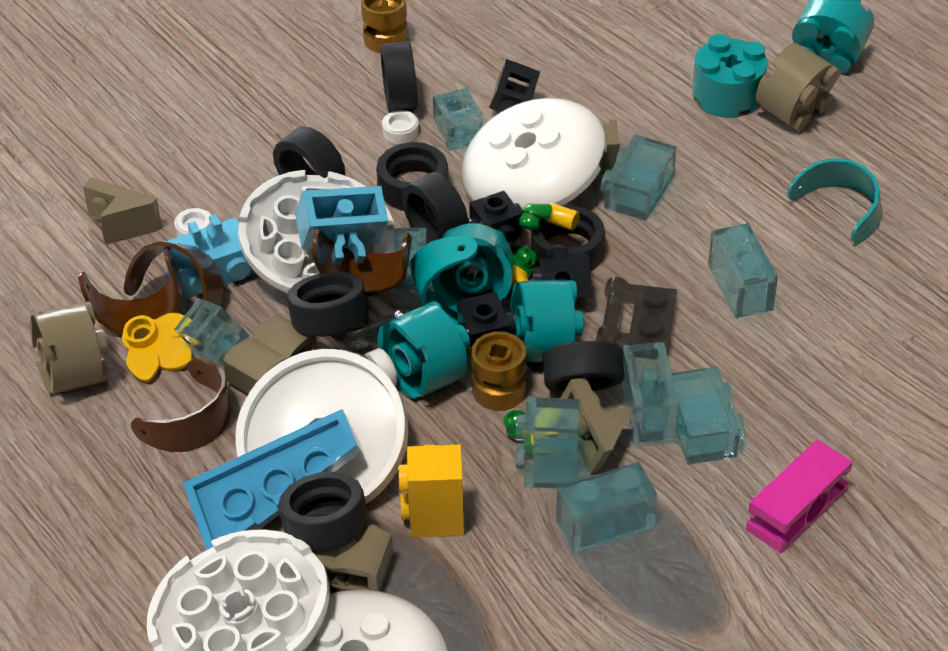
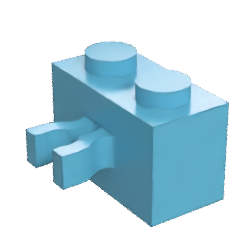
(345, 216)
(222, 245)

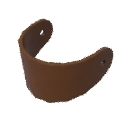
(207, 269)
(378, 271)
(116, 312)
(194, 429)

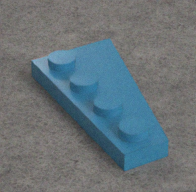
(248, 488)

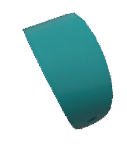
(845, 174)
(434, 259)

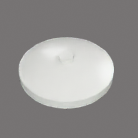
(317, 386)

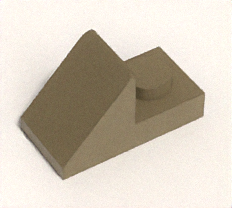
(121, 210)
(596, 428)

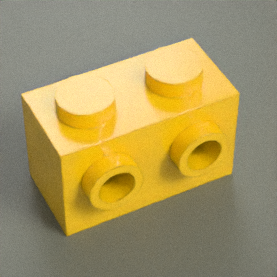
(433, 490)

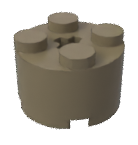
(797, 86)
(69, 347)

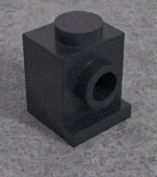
(511, 93)

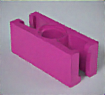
(798, 496)

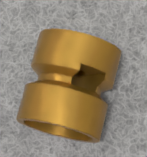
(383, 22)
(498, 371)

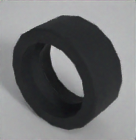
(399, 76)
(313, 147)
(405, 158)
(433, 205)
(588, 226)
(327, 304)
(595, 360)
(320, 491)

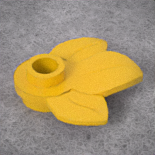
(160, 347)

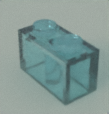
(639, 177)
(742, 270)
(649, 392)
(706, 416)
(549, 443)
(606, 507)

